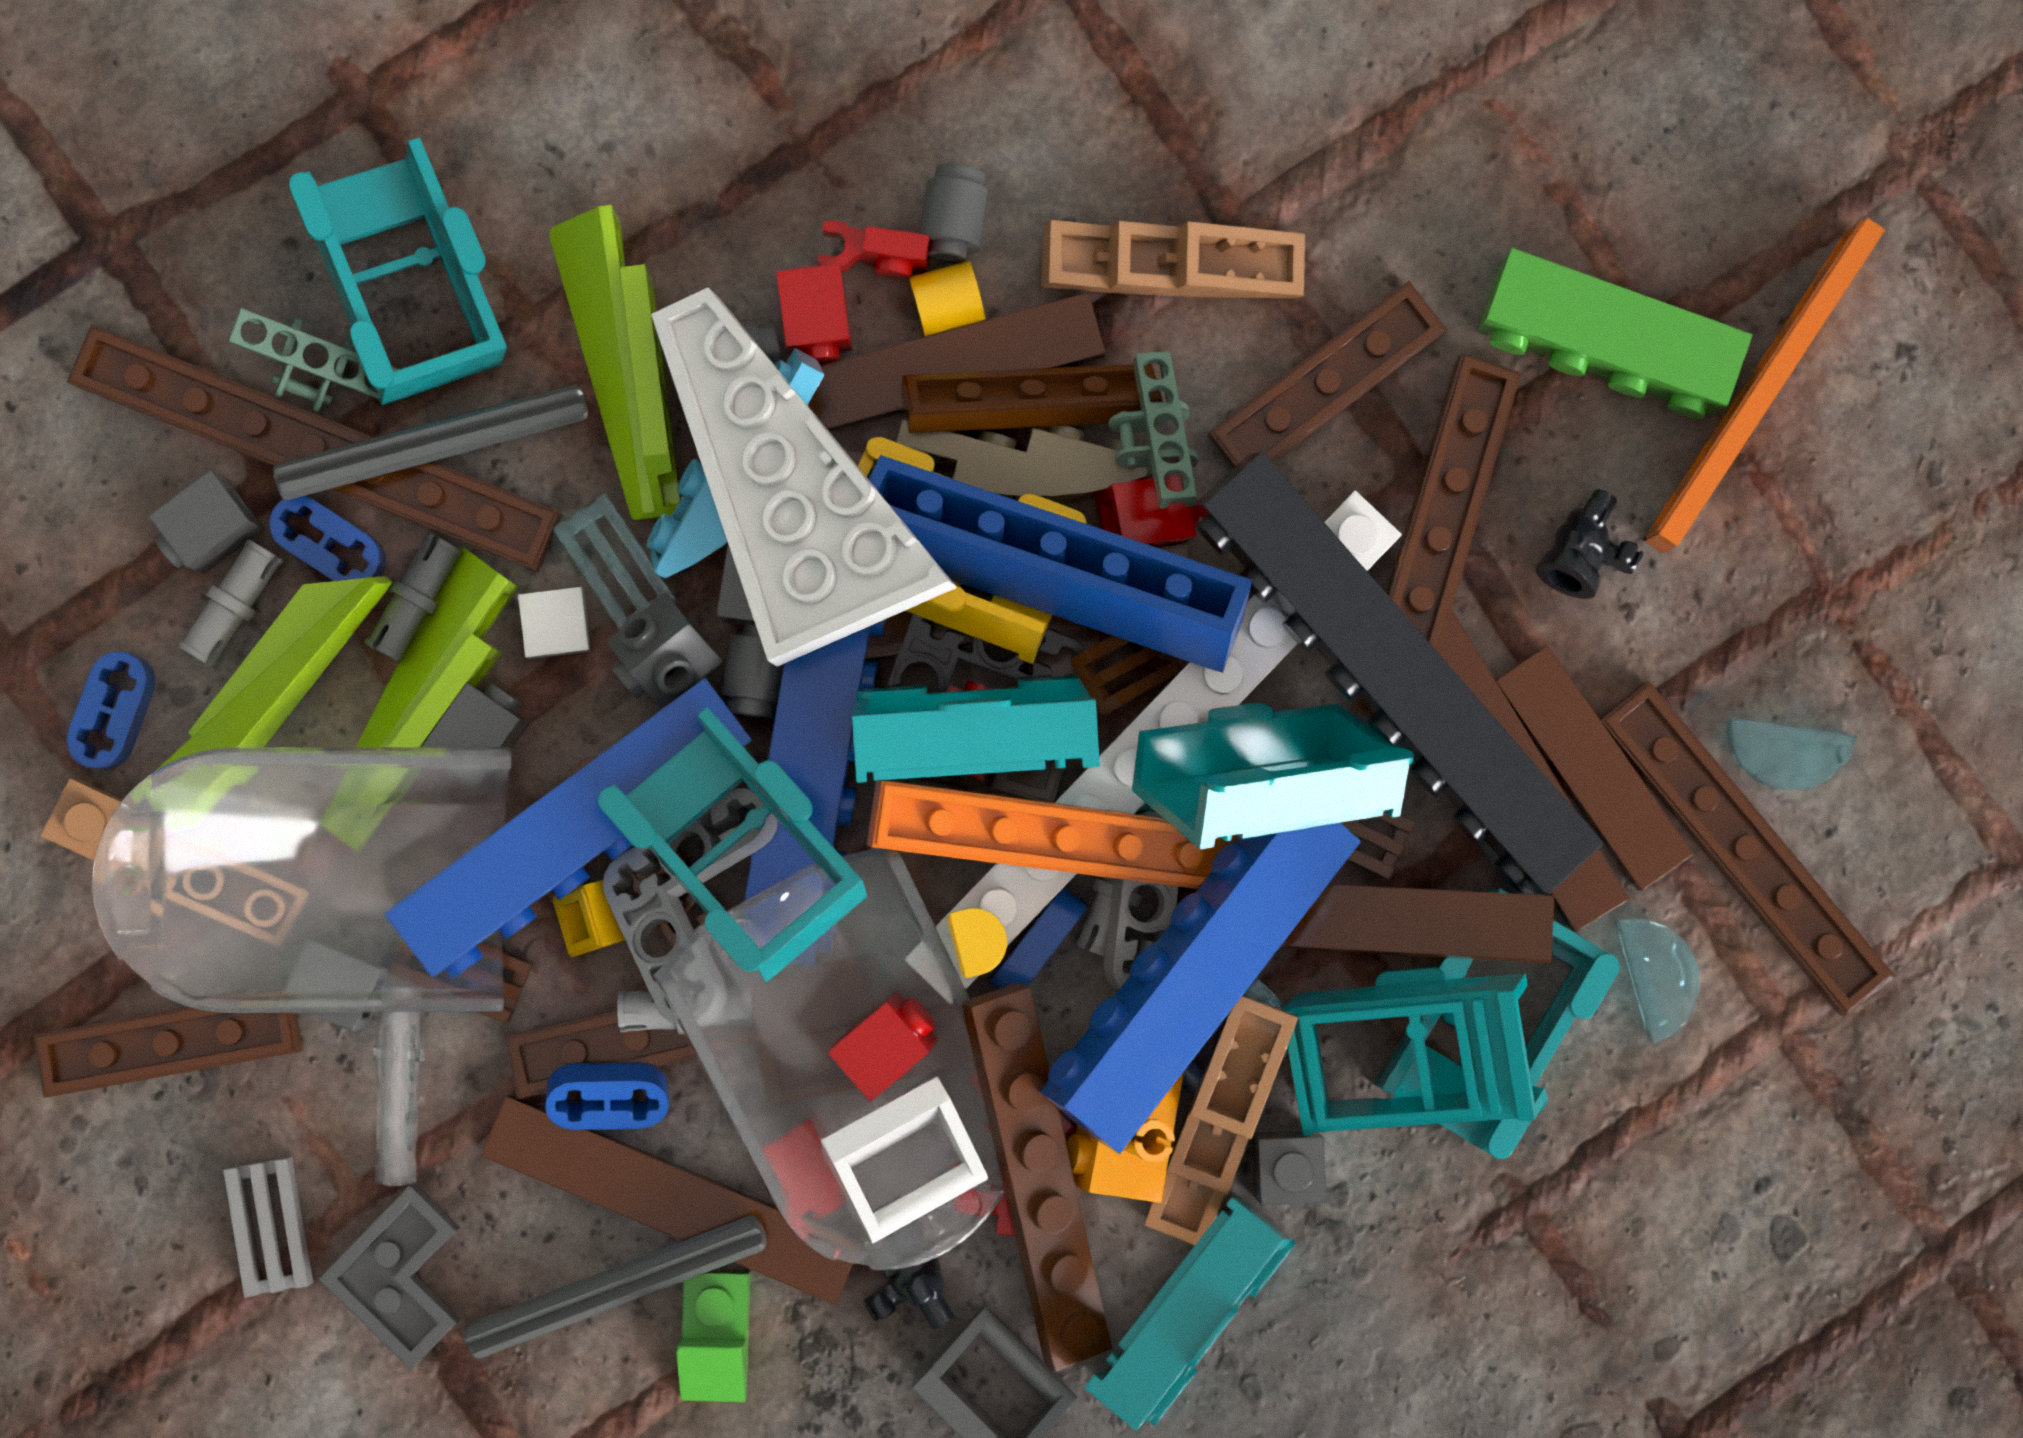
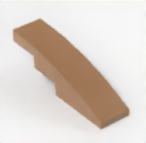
(1173, 260)
(1221, 1118)

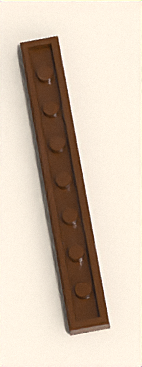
(281, 432)

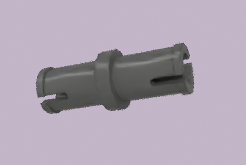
(413, 597)

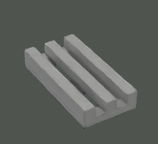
(244, 1233)

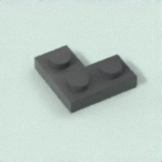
(380, 1278)

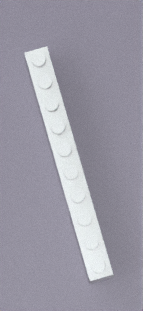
(1021, 892)

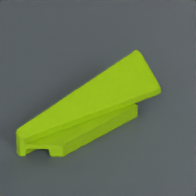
(622, 356)
(442, 655)
(284, 665)

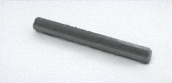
(430, 442)
(615, 1286)

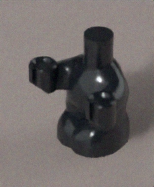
(1582, 547)
(918, 1285)

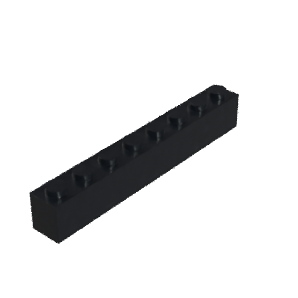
(1395, 674)

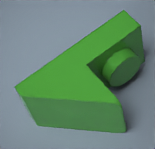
(714, 1337)

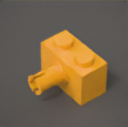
(1142, 1164)

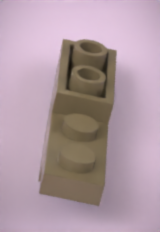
(1054, 466)

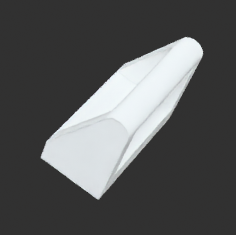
(887, 1127)

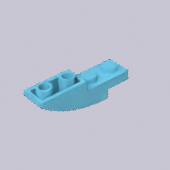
(695, 525)

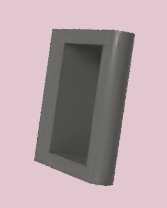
(961, 1410)

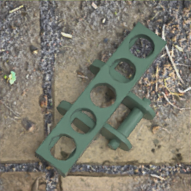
(329, 372)
(1157, 461)

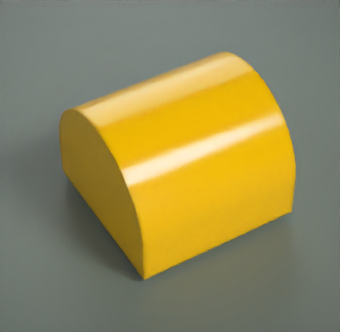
(947, 298)
(587, 920)
(977, 940)

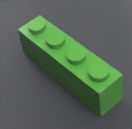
(1613, 334)

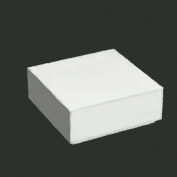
(554, 623)

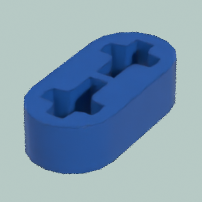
(335, 529)
(97, 703)
(1040, 940)
(606, 1096)

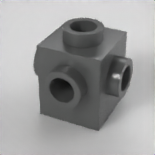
(661, 653)

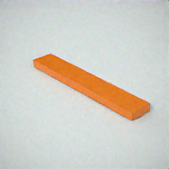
(1763, 385)
(1035, 834)

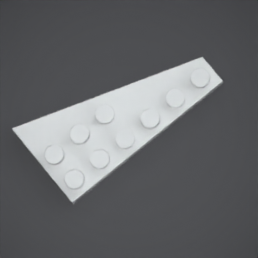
(799, 515)

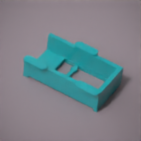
(383, 201)
(973, 731)
(1268, 772)
(689, 788)
(1578, 996)
(1487, 1037)
(1190, 1314)

